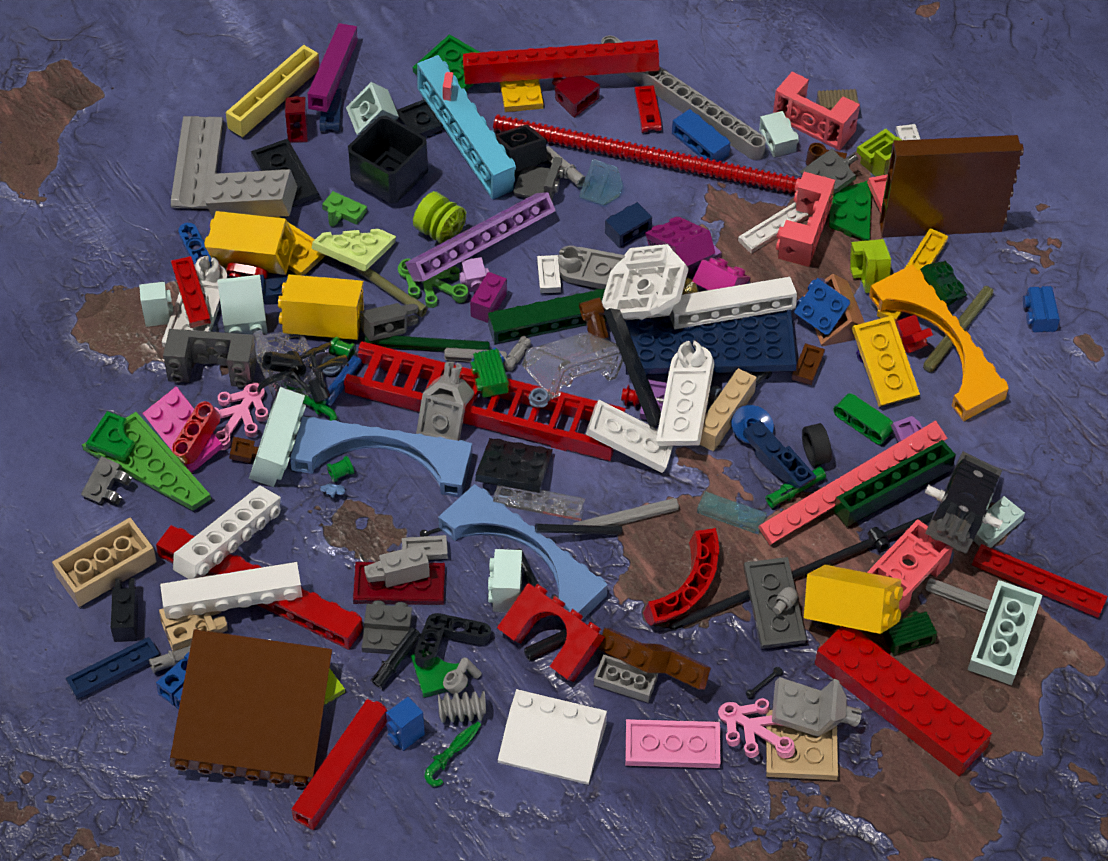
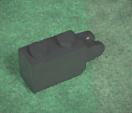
(387, 320)

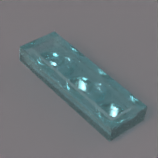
(731, 512)

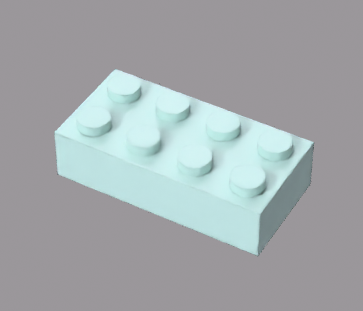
(1005, 511)

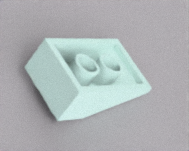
(242, 305)

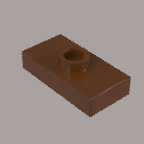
(808, 364)

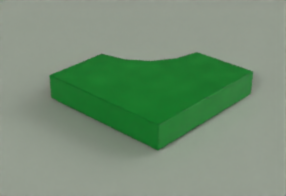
(110, 437)
(432, 678)

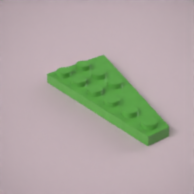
(158, 466)

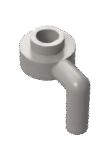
(456, 679)

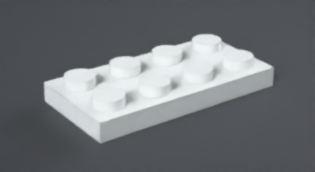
(628, 436)

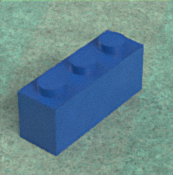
(700, 136)

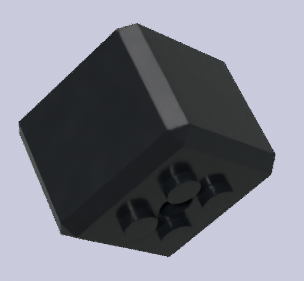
(388, 159)

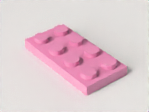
(672, 743)

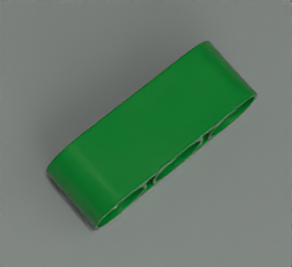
(863, 418)

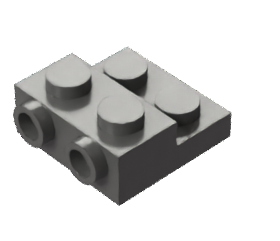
(385, 626)

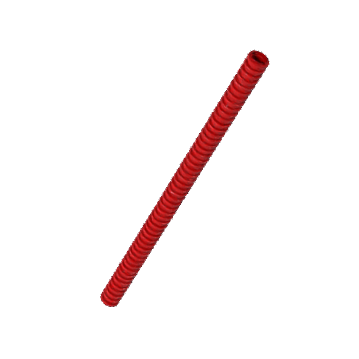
(652, 155)

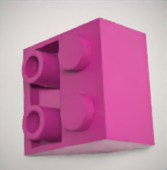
(717, 274)

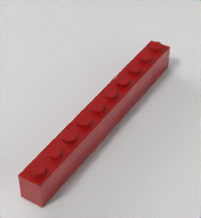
(561, 62)
(308, 611)

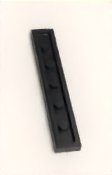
(634, 366)

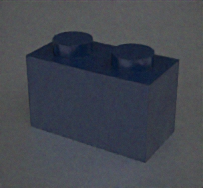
(628, 224)

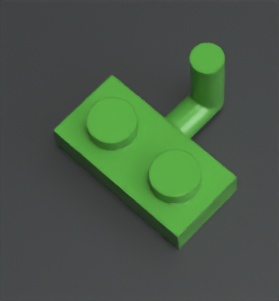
(343, 207)

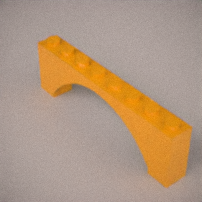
(911, 294)

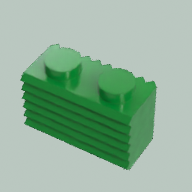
(490, 373)

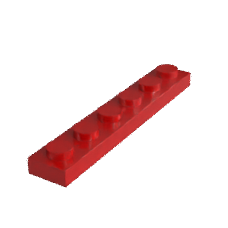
(1039, 580)

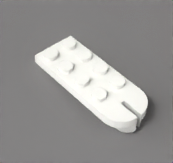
(209, 286)
(686, 396)

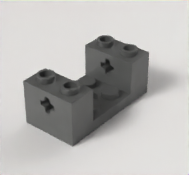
(193, 346)

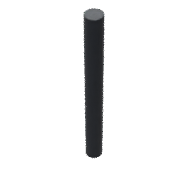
(578, 529)

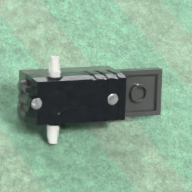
(964, 503)

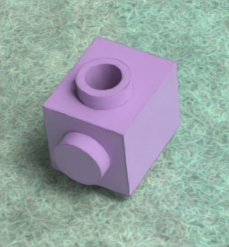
(472, 273)

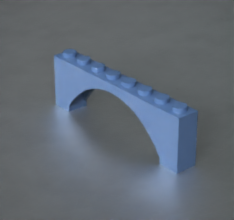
(324, 439)
(478, 515)

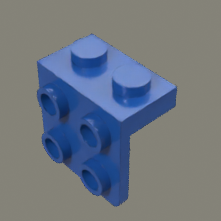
(822, 306)

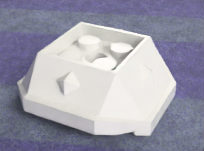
(646, 282)

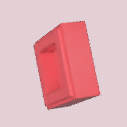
(447, 86)

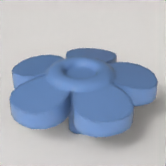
(332, 489)

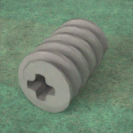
(462, 707)

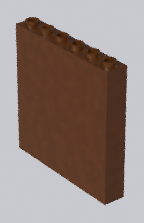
(949, 185)
(251, 708)

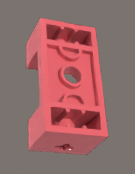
(828, 126)
(799, 241)
(926, 553)

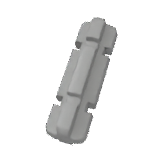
(516, 353)

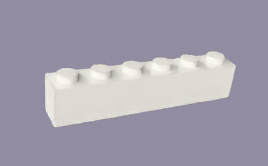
(734, 302)
(231, 590)

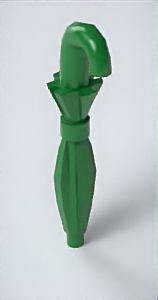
(319, 407)
(456, 745)

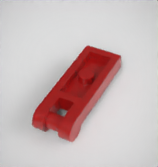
(647, 108)

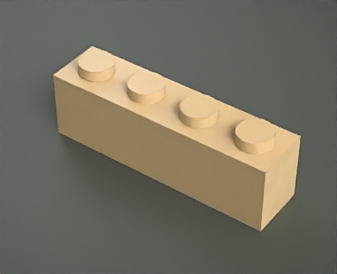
(719, 416)

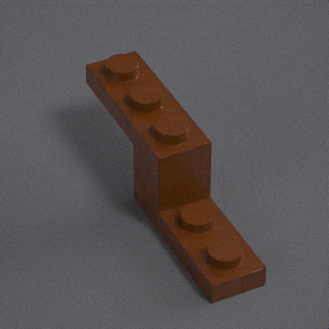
(655, 658)

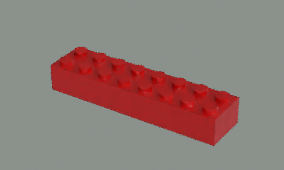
(903, 699)

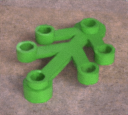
(459, 291)

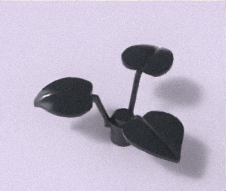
(317, 385)

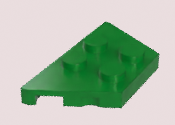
(852, 211)

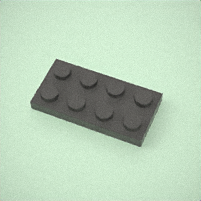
(764, 582)

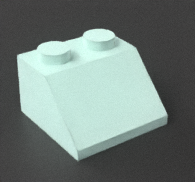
(369, 105)

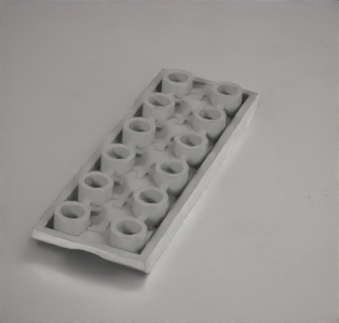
(196, 161)

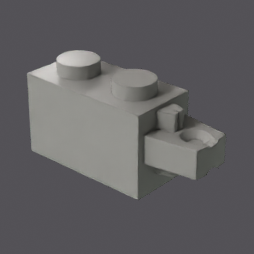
(399, 567)

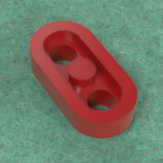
(239, 270)

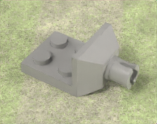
(444, 405)
(812, 709)

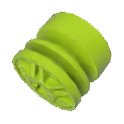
(439, 217)

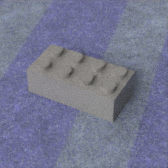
(253, 193)

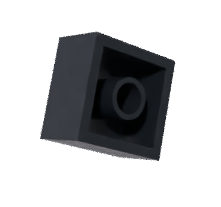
(523, 146)

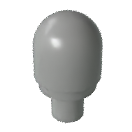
(785, 600)

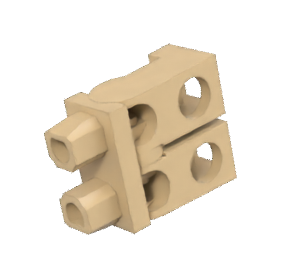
(180, 630)

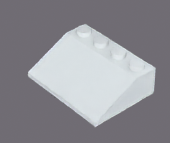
(552, 736)

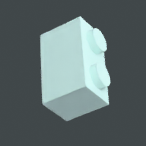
(778, 134)
(156, 303)

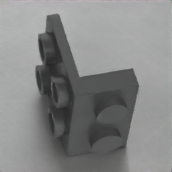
(540, 179)

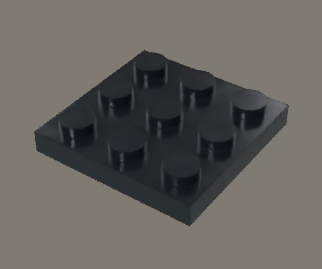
(514, 465)

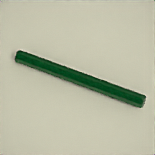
(425, 343)

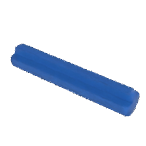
(338, 384)

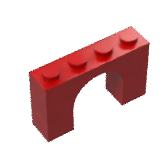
(581, 637)

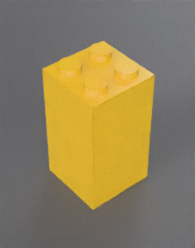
(251, 241)
(321, 306)
(853, 599)

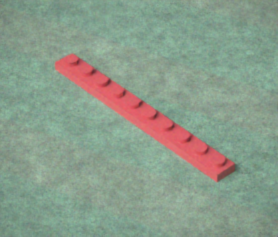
(825, 498)

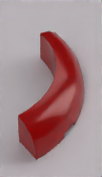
(704, 559)

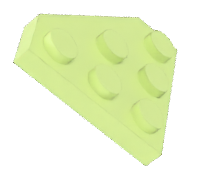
(355, 248)

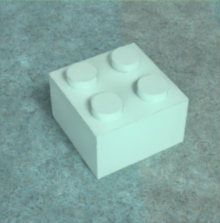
(505, 579)

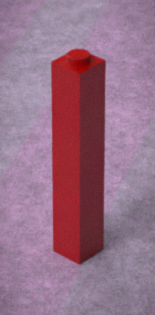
(339, 764)

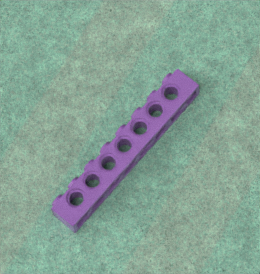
(480, 237)

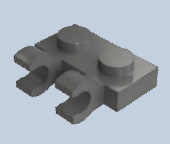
(102, 480)

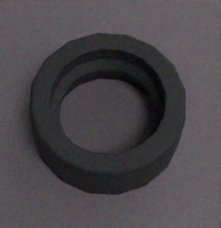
(816, 444)

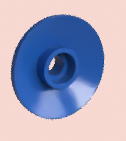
(747, 416)

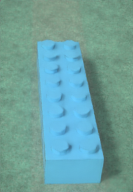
(466, 128)

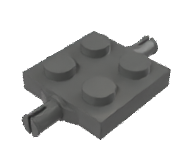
(833, 167)

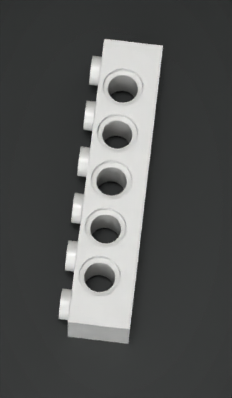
(226, 533)

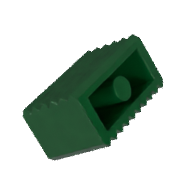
(910, 633)

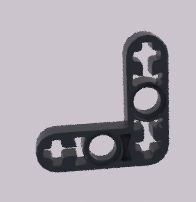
(441, 631)

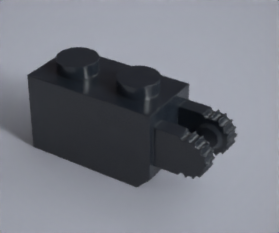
(124, 612)

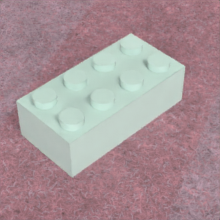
(278, 437)
(1005, 632)

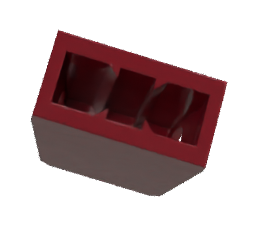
(575, 93)
(296, 112)

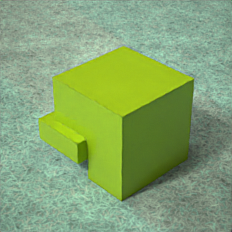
(877, 152)
(870, 262)

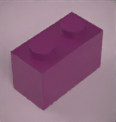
(488, 296)

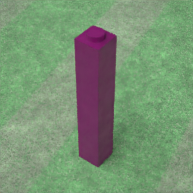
(332, 67)

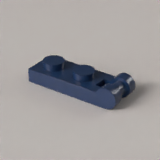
(331, 119)

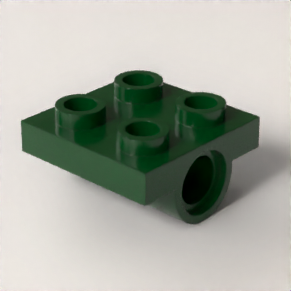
(944, 282)

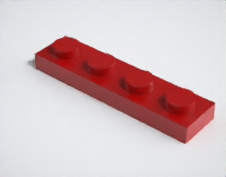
(190, 292)

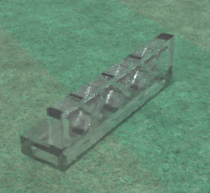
(543, 502)

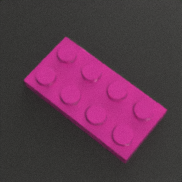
(169, 418)

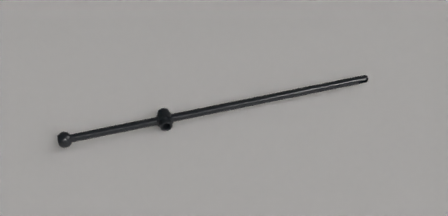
(877, 539)

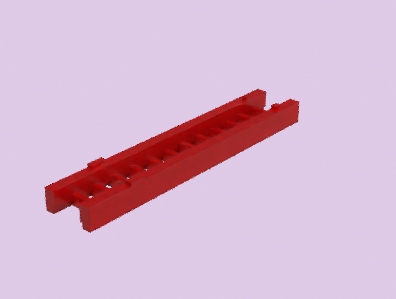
(518, 392)

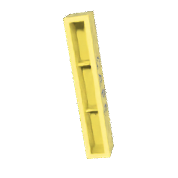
(272, 91)

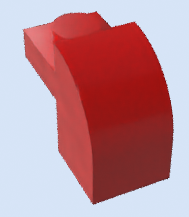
(911, 333)

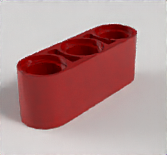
(195, 443)

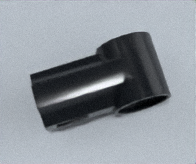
(284, 362)

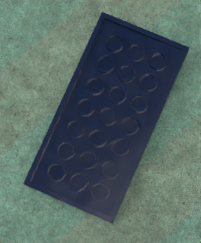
(744, 343)

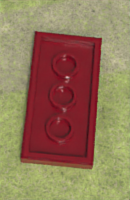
(419, 592)

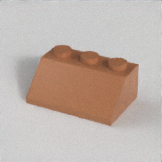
(852, 316)

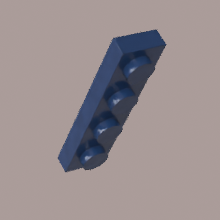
(112, 668)

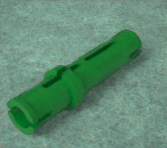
(775, 498)

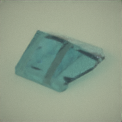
(601, 183)

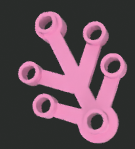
(241, 412)
(752, 726)

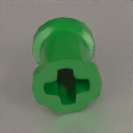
(342, 348)
(340, 469)

